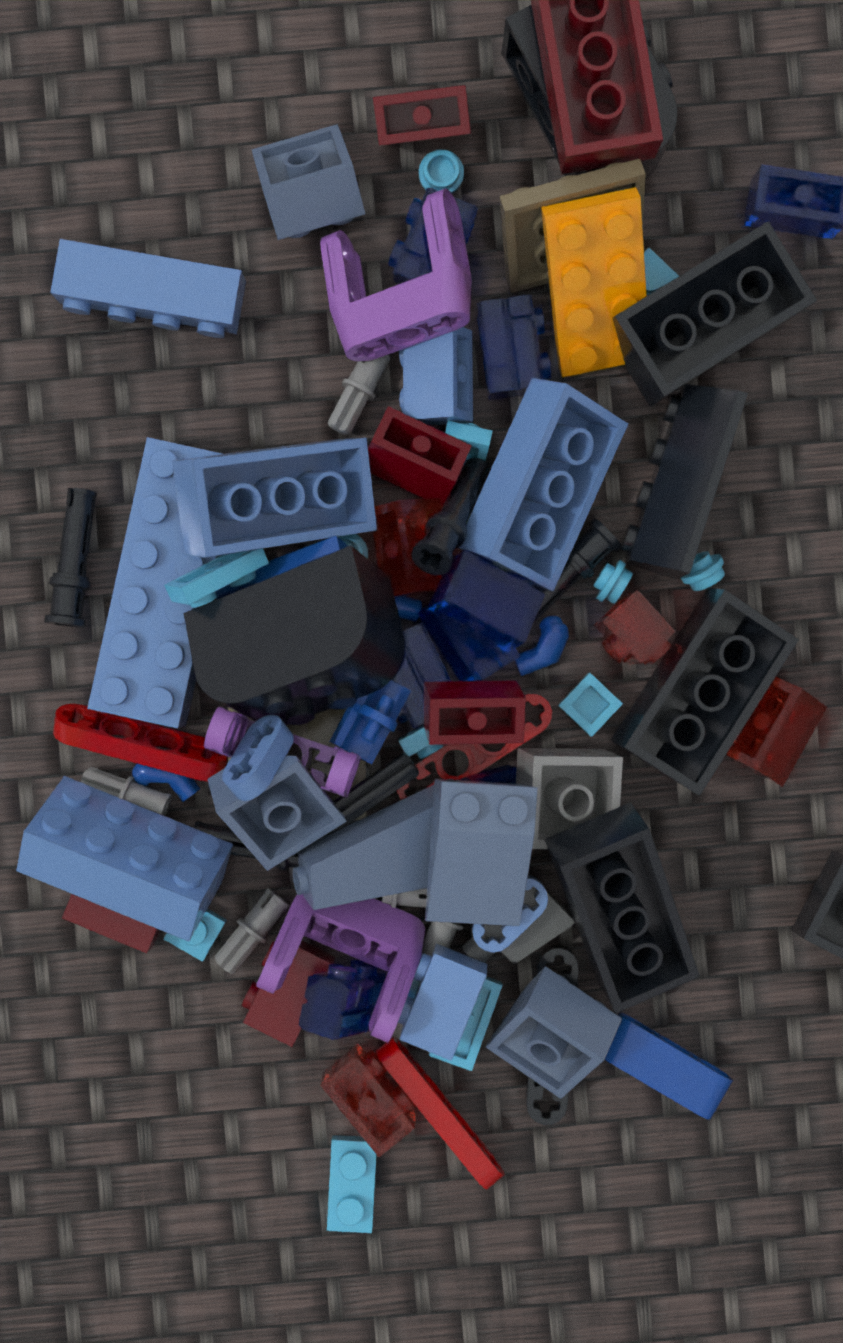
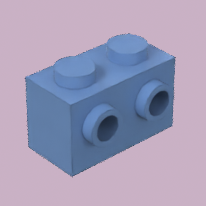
(439, 379)
(442, 1001)

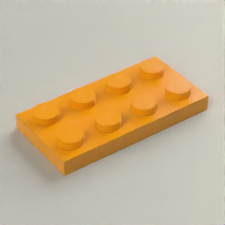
(593, 275)

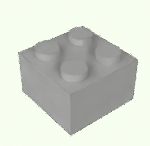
(570, 785)

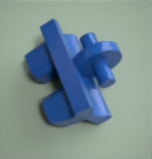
(370, 721)

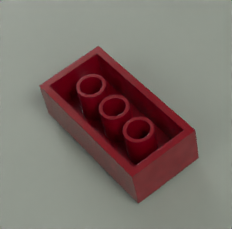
(597, 82)

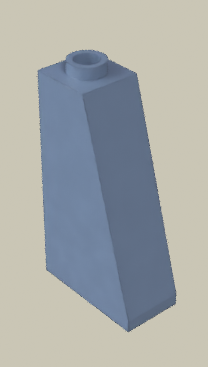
(370, 857)

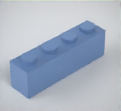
(148, 287)

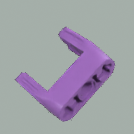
(410, 310)
(229, 728)
(364, 931)

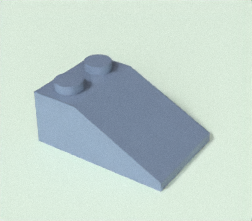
(480, 851)

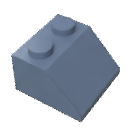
(308, 182)
(283, 817)
(555, 1033)

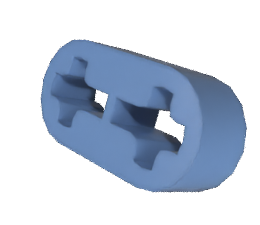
(257, 757)
(511, 933)

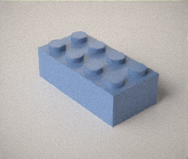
(543, 482)
(274, 496)
(124, 857)

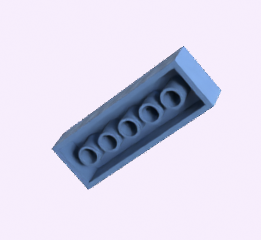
(145, 646)

